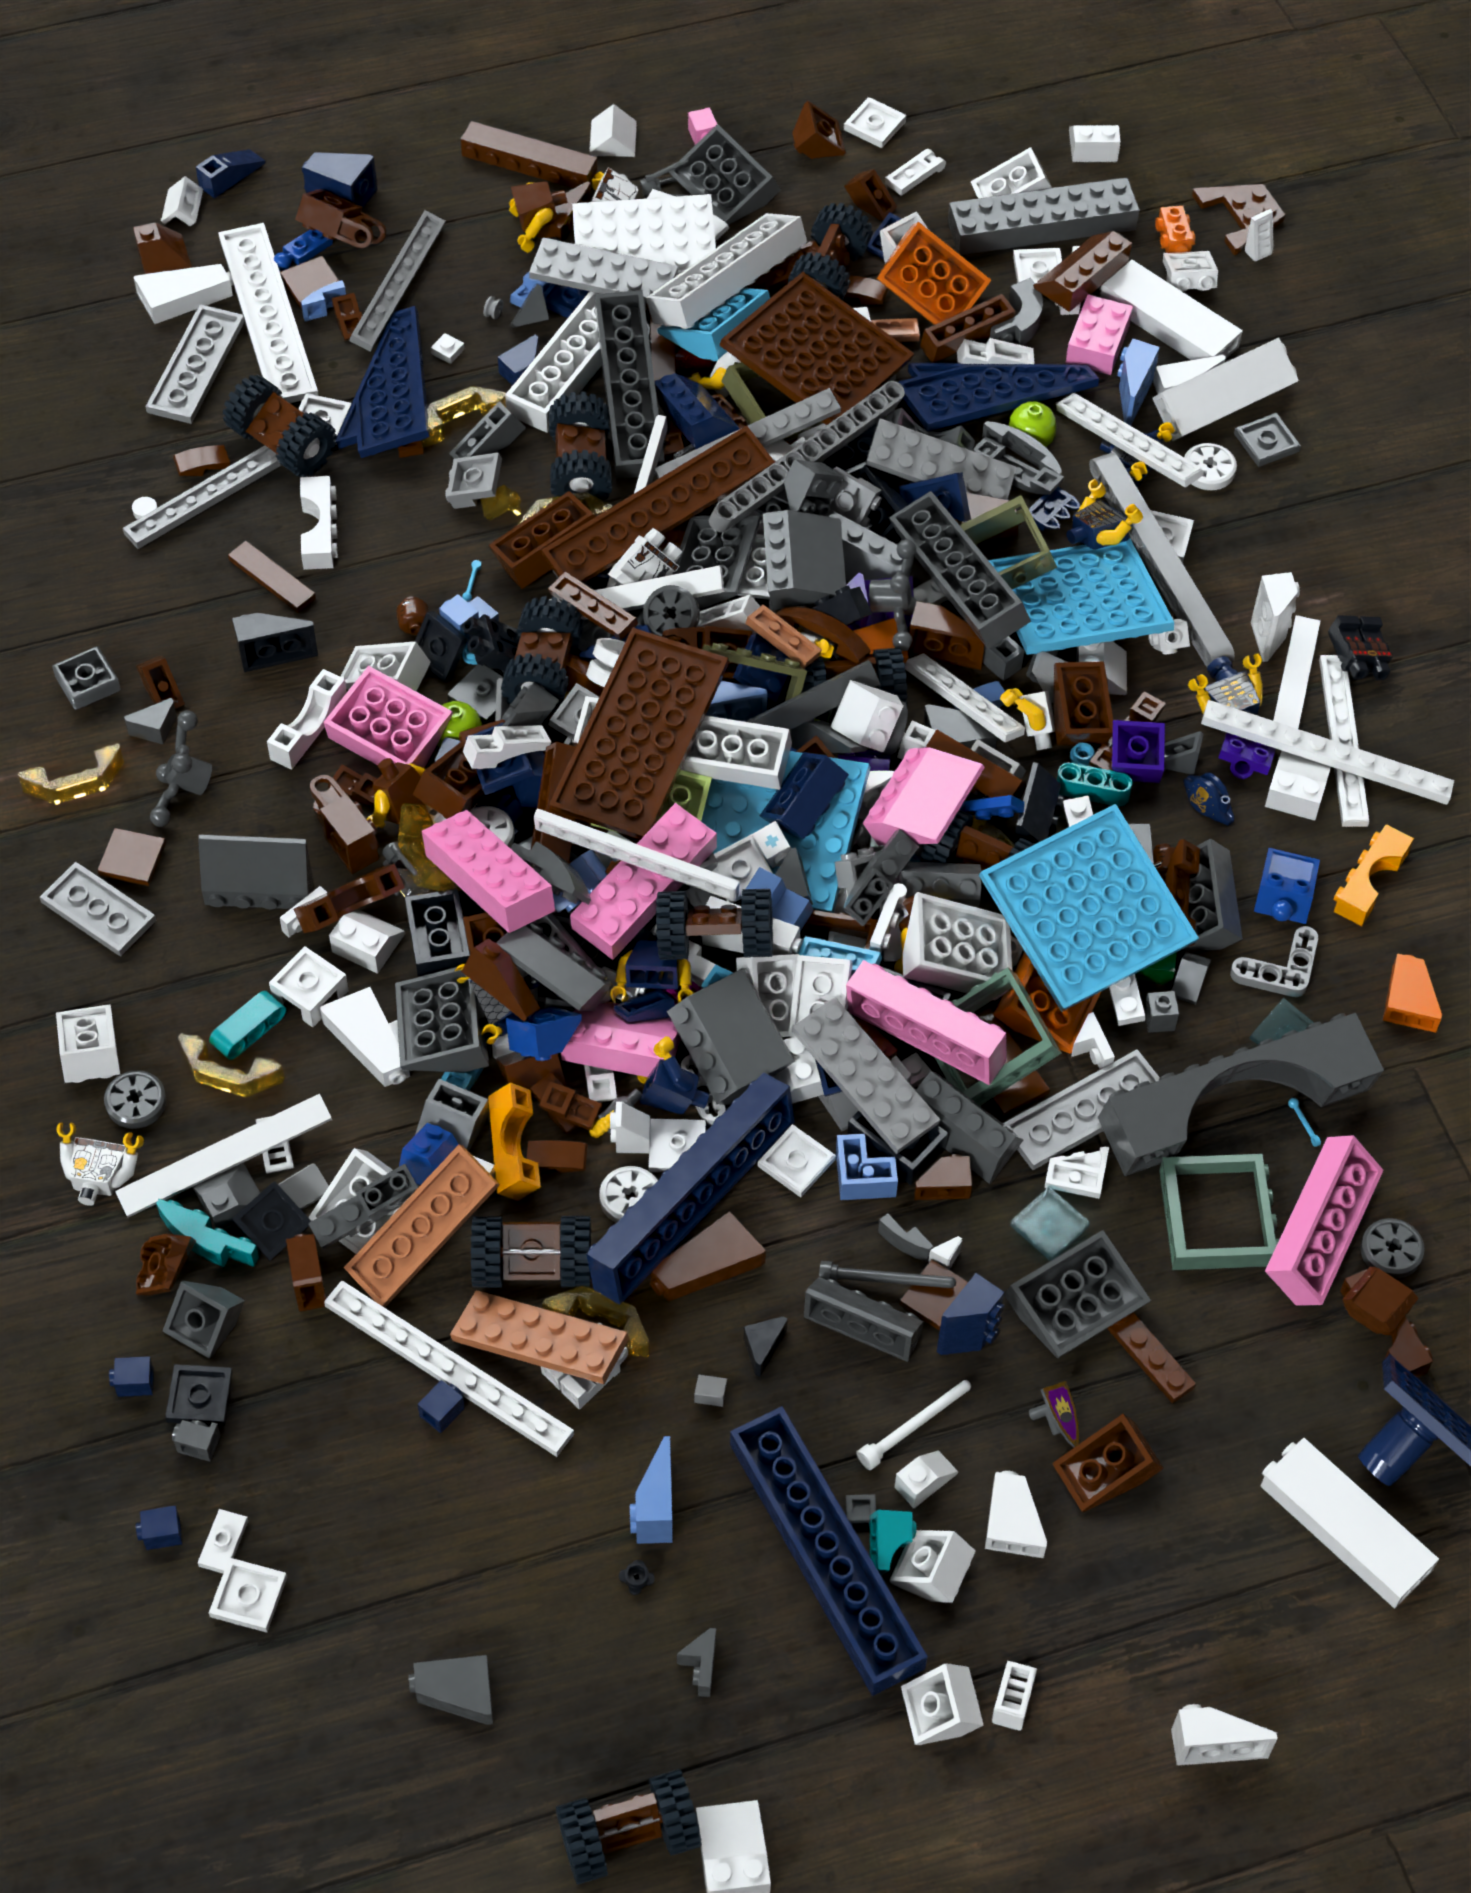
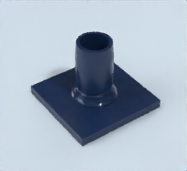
(1413, 1428)

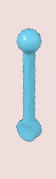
(476, 565)
(1294, 1103)

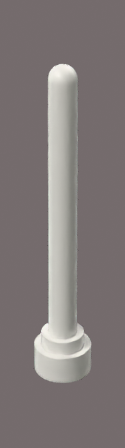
(871, 1454)

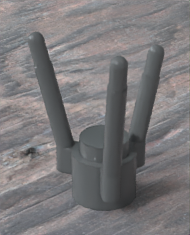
(652, 182)
(395, 856)

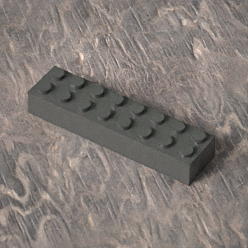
(1042, 216)
(627, 378)
(961, 570)

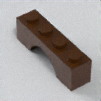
(348, 897)
(1405, 1342)

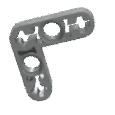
(1291, 972)

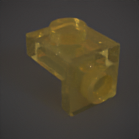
(501, 503)

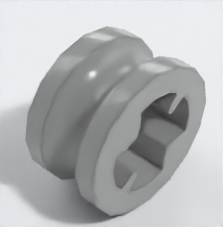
(493, 307)

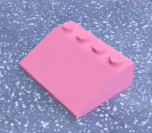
(387, 721)
(922, 796)
(618, 1045)

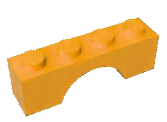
(1386, 853)
(509, 1113)

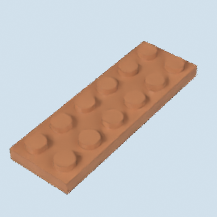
(421, 1226)
(540, 1337)

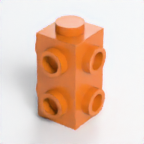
(1175, 229)

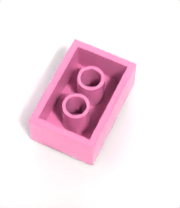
(1099, 334)

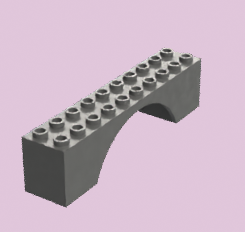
(1321, 1062)

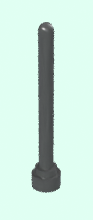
(829, 1270)

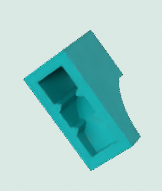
(887, 1533)

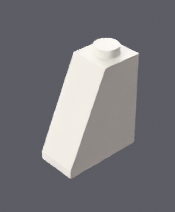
(1014, 1518)

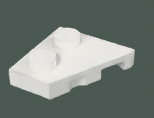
(1078, 1173)

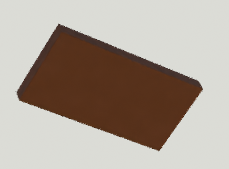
(1022, 1092)

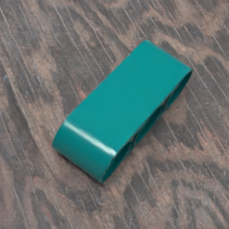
(1106, 784)
(247, 1025)

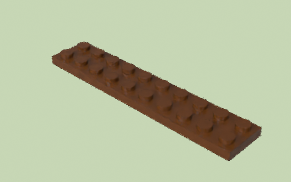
(659, 506)

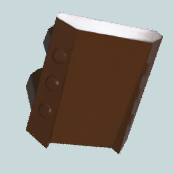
(162, 1262)
(1379, 1301)

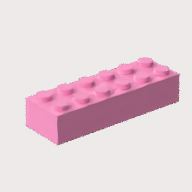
(488, 871)
(629, 893)
(926, 1022)
(1324, 1220)

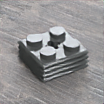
(86, 677)

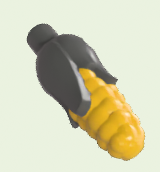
(602, 1125)

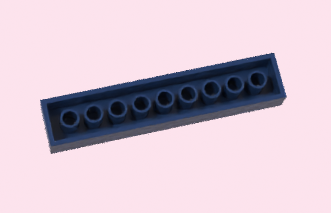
(690, 1188)
(828, 1551)

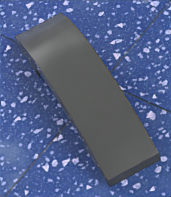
(1022, 444)
(1025, 476)

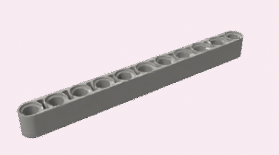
(814, 449)
(1163, 561)

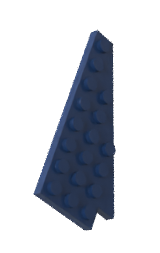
(963, 392)
(392, 395)

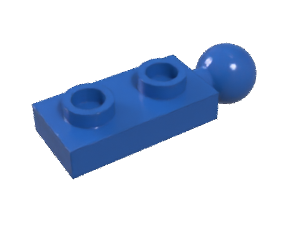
(302, 249)
(985, 808)

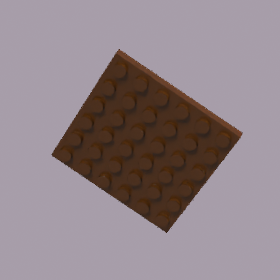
(816, 342)

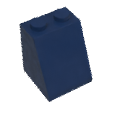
(342, 174)

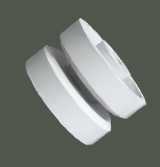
(607, 653)

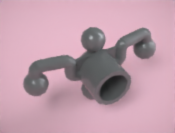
(896, 596)
(180, 771)

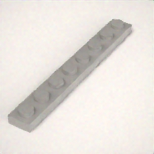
(397, 281)
(774, 426)
(201, 497)

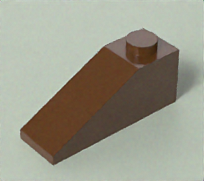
(564, 223)
(499, 976)

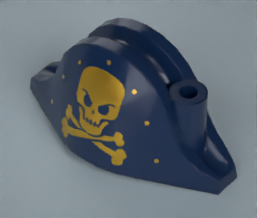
(1209, 797)

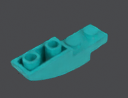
(210, 1243)

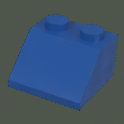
(542, 1033)
(427, 1151)

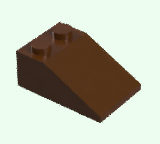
(944, 637)
(1081, 703)
(450, 784)
(1107, 1464)

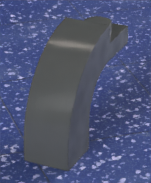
(1028, 305)
(956, 436)

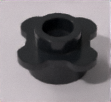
(636, 1568)

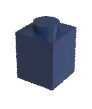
(132, 1376)
(441, 1405)
(159, 1528)

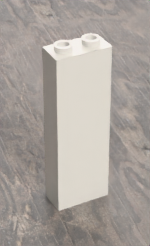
(1171, 314)
(1226, 388)
(1348, 1522)

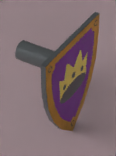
(1059, 1412)

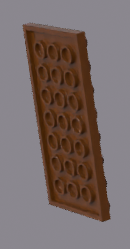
(639, 734)

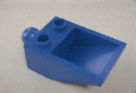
(1287, 886)

